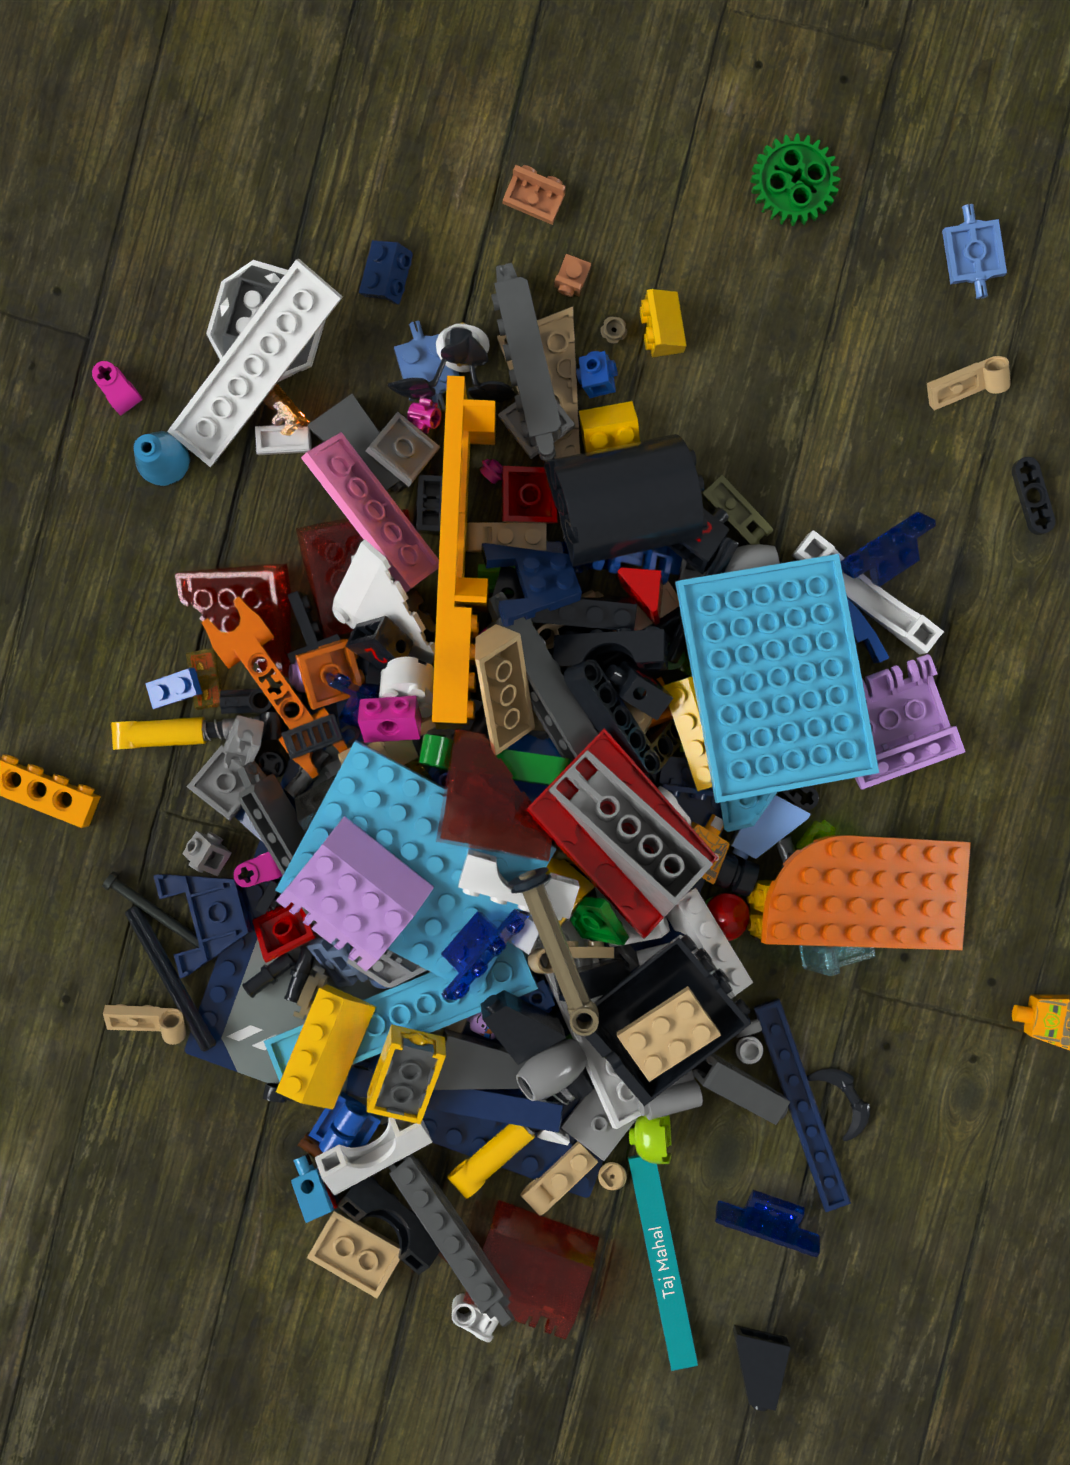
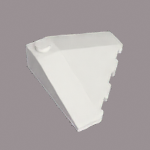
(371, 593)

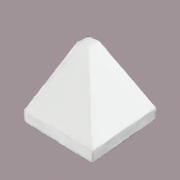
(561, 1137)

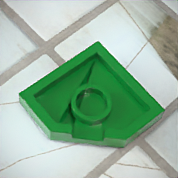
(598, 922)

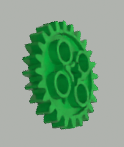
(808, 159)

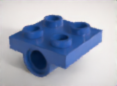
(345, 1124)

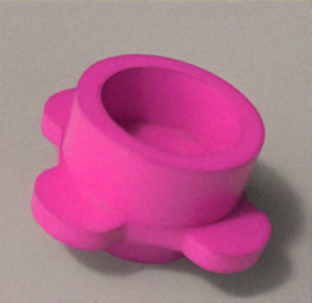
(492, 470)

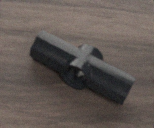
(245, 701)

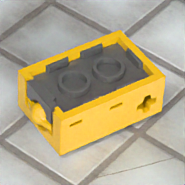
(406, 1074)

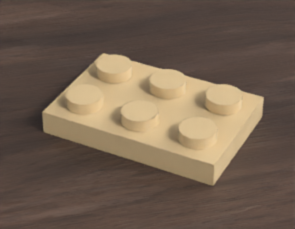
(668, 1033)
(355, 1253)

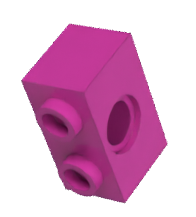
(390, 719)

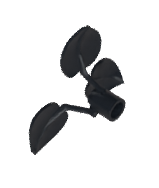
(464, 350)

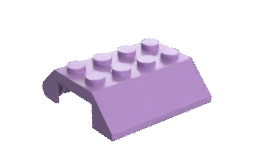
(907, 721)
(356, 893)

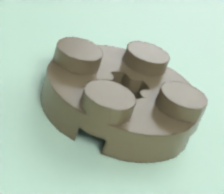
(310, 990)

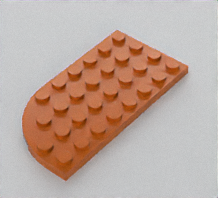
(870, 894)

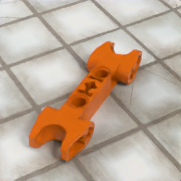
(246, 645)

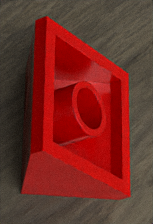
(526, 496)
(645, 588)
(281, 931)

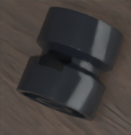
(739, 875)

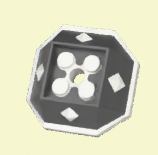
(239, 301)

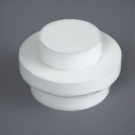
(749, 1049)

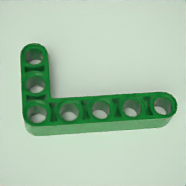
(522, 765)

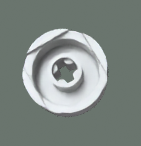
(409, 678)

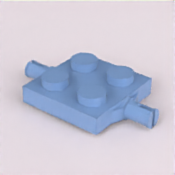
(974, 251)
(421, 360)

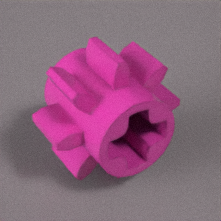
(424, 415)

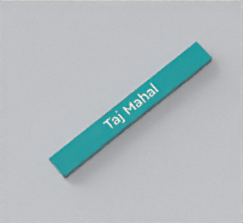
(663, 1263)

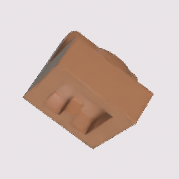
(572, 276)

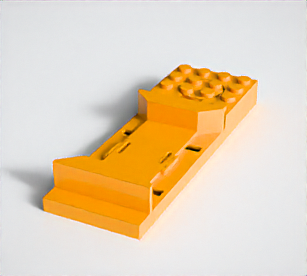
(458, 596)

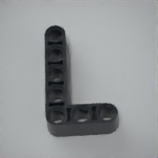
(608, 711)

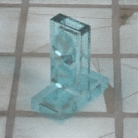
(829, 958)

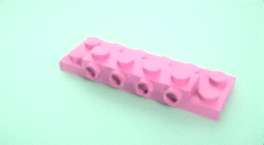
(371, 510)

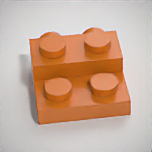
(317, 663)

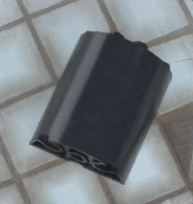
(627, 498)
(650, 985)

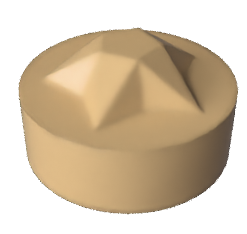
(612, 1176)

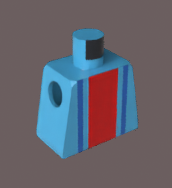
(312, 1200)

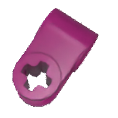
(118, 389)
(263, 868)

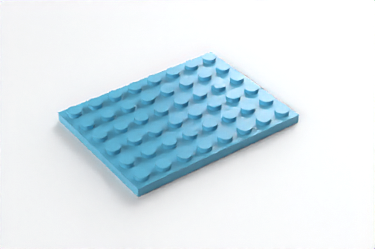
(776, 677)
(404, 816)

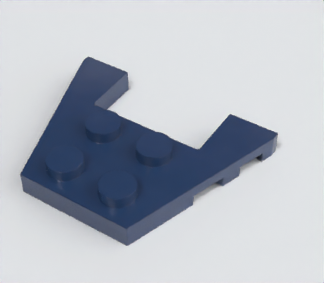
(544, 578)
(216, 914)

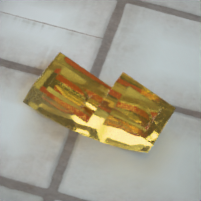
(208, 676)

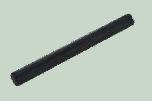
(170, 978)

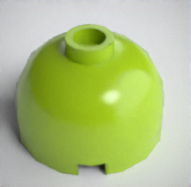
(652, 1139)

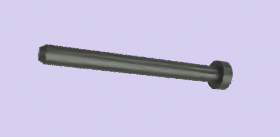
(113, 882)

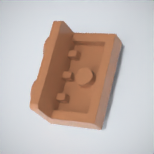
(534, 194)

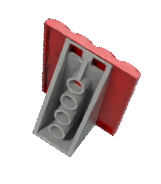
(622, 833)

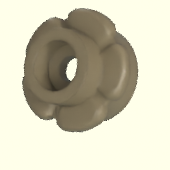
(614, 322)

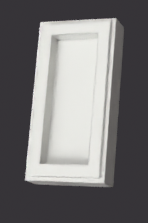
(271, 441)

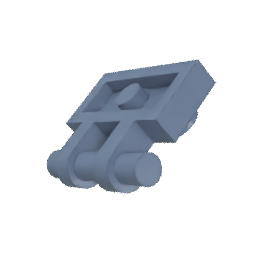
(336, 962)

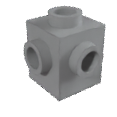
(206, 853)

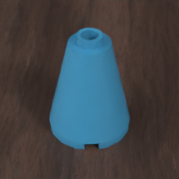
(161, 458)

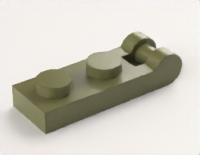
(739, 510)

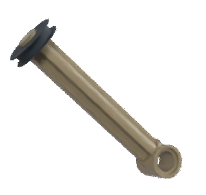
(550, 932)

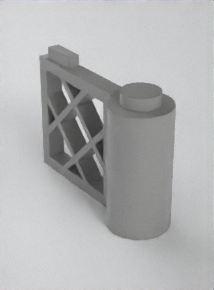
(680, 1096)

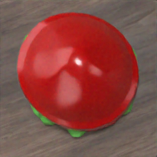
(730, 913)

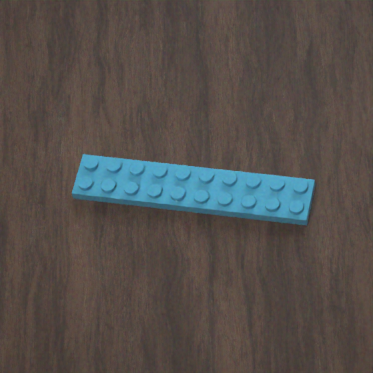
(421, 1006)

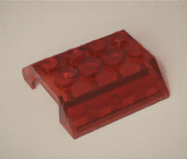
(541, 1265)

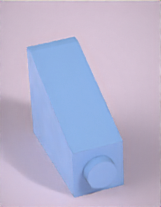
(772, 826)

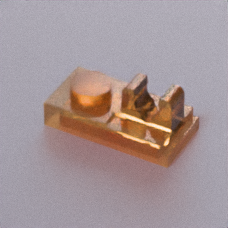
(287, 411)

